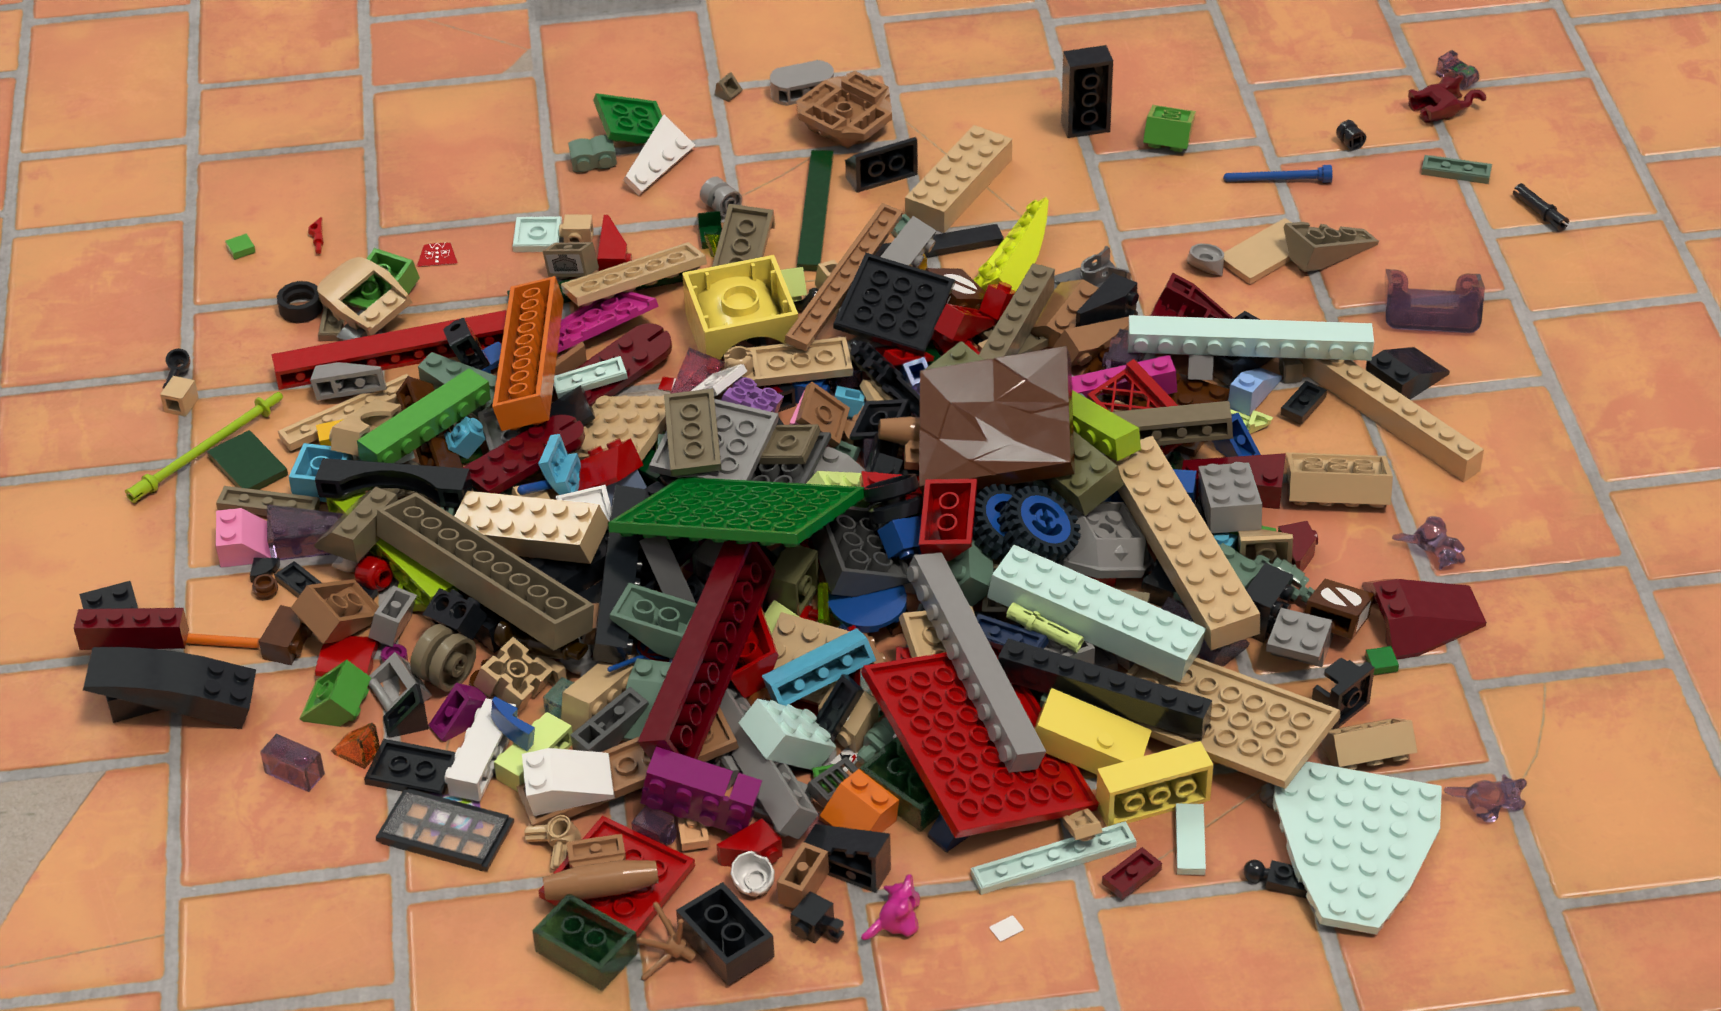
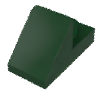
(708, 224)

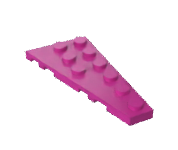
(602, 316)

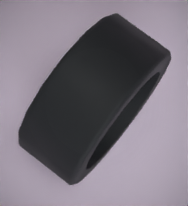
(295, 291)

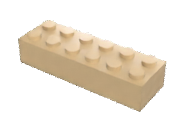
(959, 178)
(536, 525)

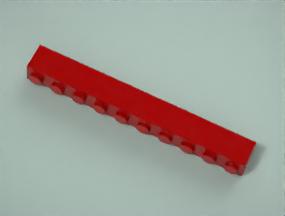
(384, 350)

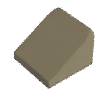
(1291, 370)

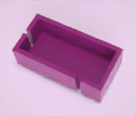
(698, 791)

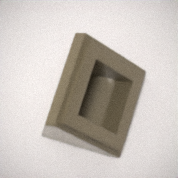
(727, 87)

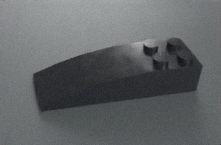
(173, 682)

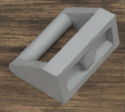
(392, 667)

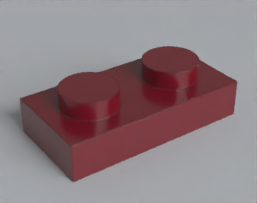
(1132, 873)

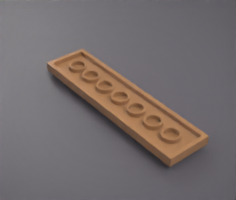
(630, 766)

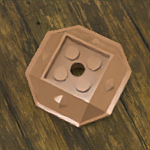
(846, 108)

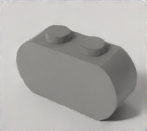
(794, 81)

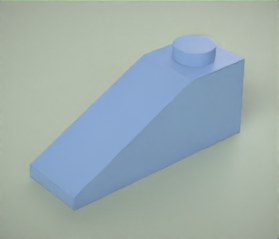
(1251, 389)

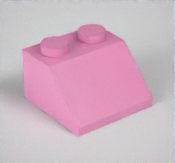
(240, 537)

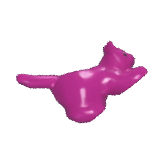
(897, 913)

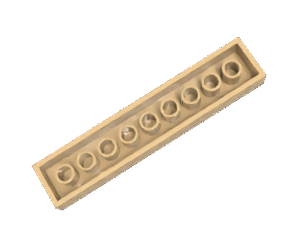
(1186, 547)

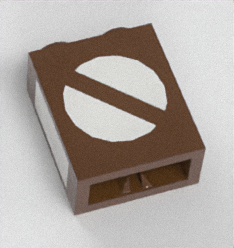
(965, 291)
(1342, 604)

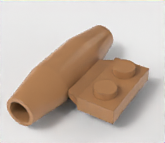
(903, 432)
(599, 871)

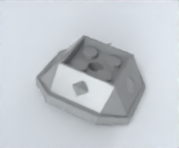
(1109, 544)

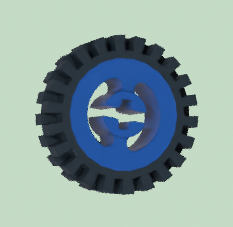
(986, 520)
(1040, 523)

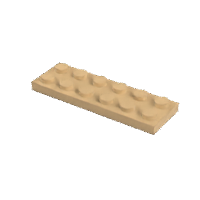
(634, 273)

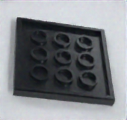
(894, 304)

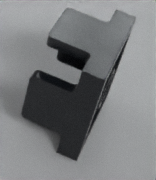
(1351, 691)

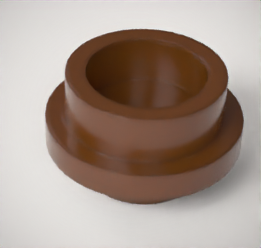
(264, 586)

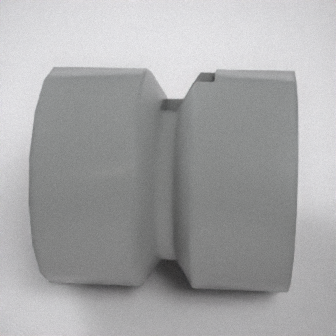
(719, 195)

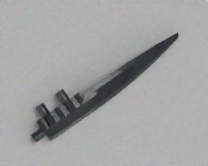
(885, 373)

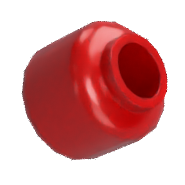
(373, 573)

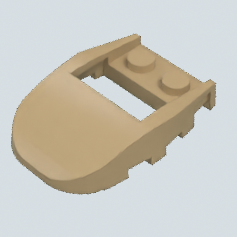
(350, 276)

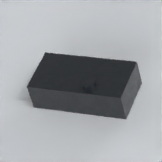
(1087, 91)

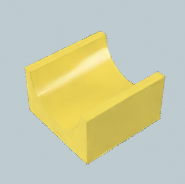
(737, 304)

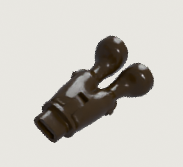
(507, 630)

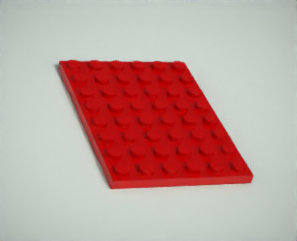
(958, 759)

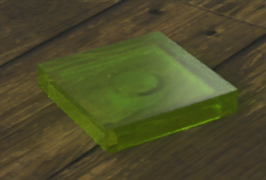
(824, 614)

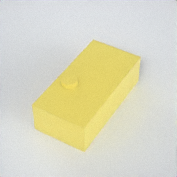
(1088, 733)
(1154, 784)

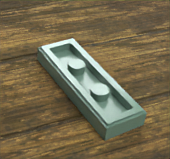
(1456, 169)

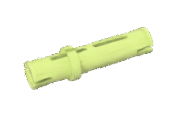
(1035, 622)

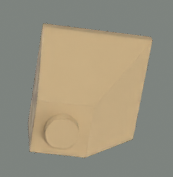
(1265, 543)

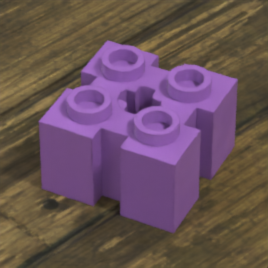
(748, 394)

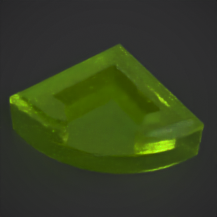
(712, 243)

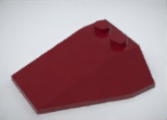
(1185, 299)
(1424, 613)

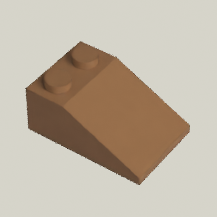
(335, 609)

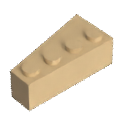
(594, 692)

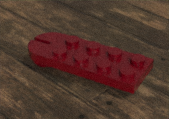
(639, 350)
(521, 454)

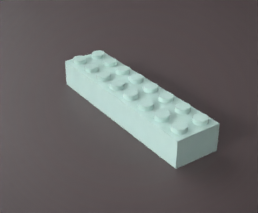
(1098, 613)

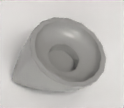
(1206, 258)

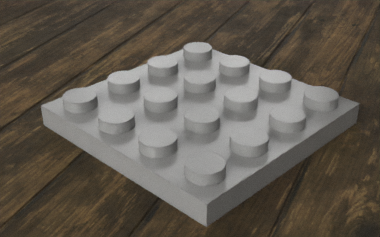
(742, 439)

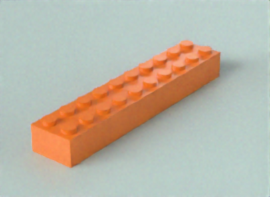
(528, 354)

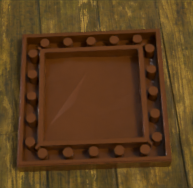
(998, 419)

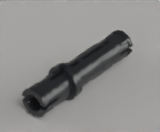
(1547, 211)

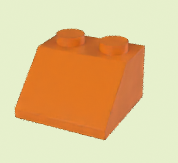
(861, 805)

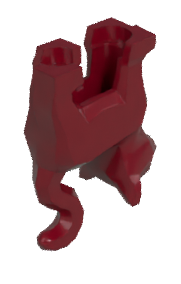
(1442, 99)

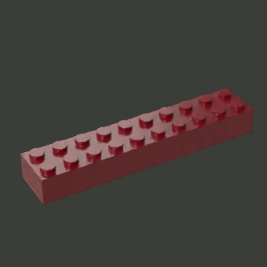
(708, 651)

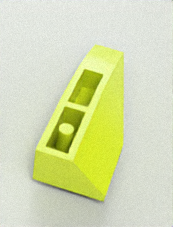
(1017, 250)

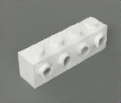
(476, 757)

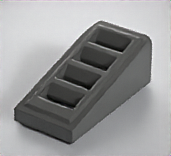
(818, 792)

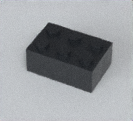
(725, 933)

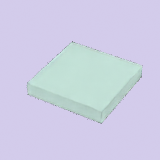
(536, 233)

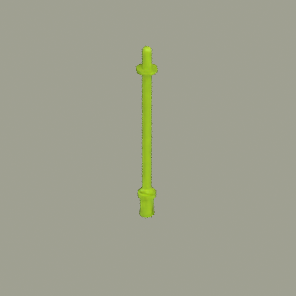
(150, 483)

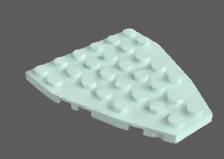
(1356, 840)

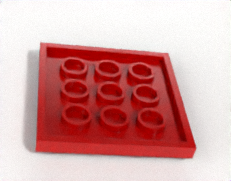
(637, 907)

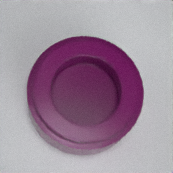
(388, 651)

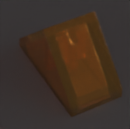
(359, 746)

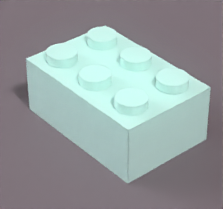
(787, 734)

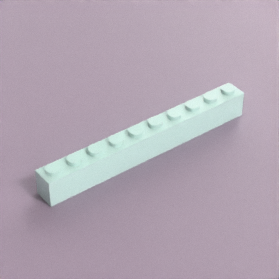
(1250, 338)

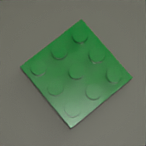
(627, 117)

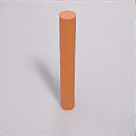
(217, 640)

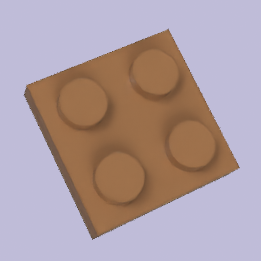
(824, 410)

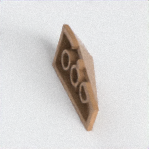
(1089, 340)

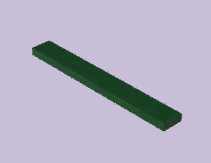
(815, 209)

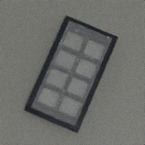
(445, 829)

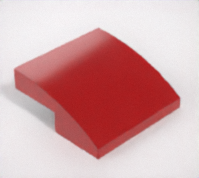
(899, 357)
(355, 649)

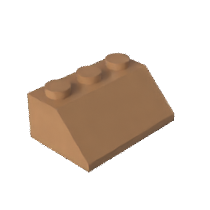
(1062, 308)

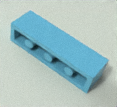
(818, 667)

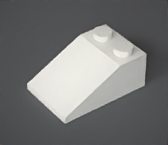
(566, 779)

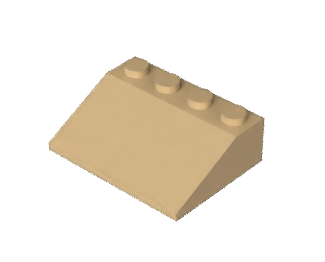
(1339, 479)

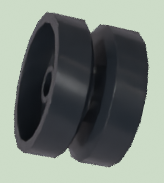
(893, 501)

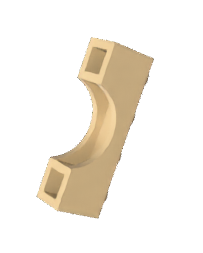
(349, 430)

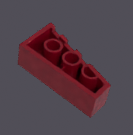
(1266, 470)

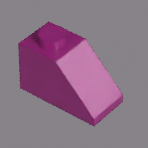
(457, 711)

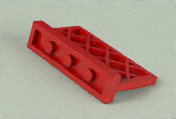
(1145, 387)

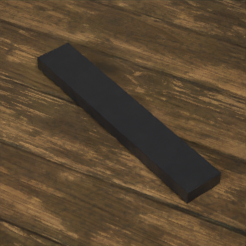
(961, 240)

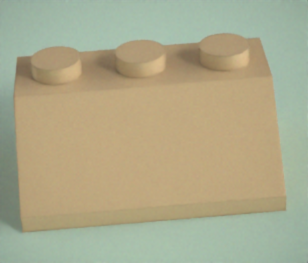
(1370, 743)

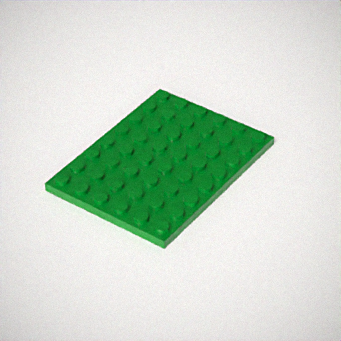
(737, 511)

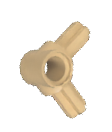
(554, 835)

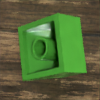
(337, 696)

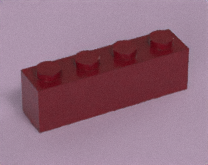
(131, 628)

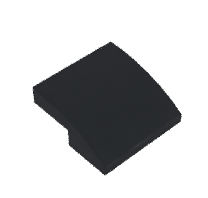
(575, 405)

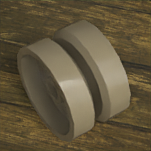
(443, 657)

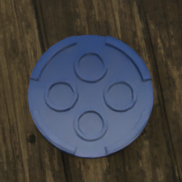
(869, 610)

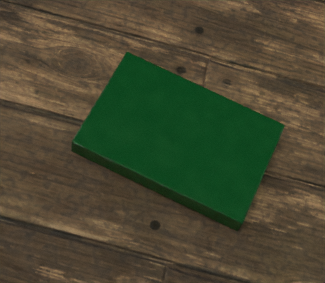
(247, 462)

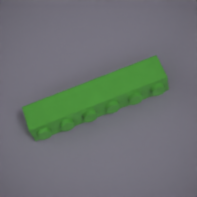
(425, 418)

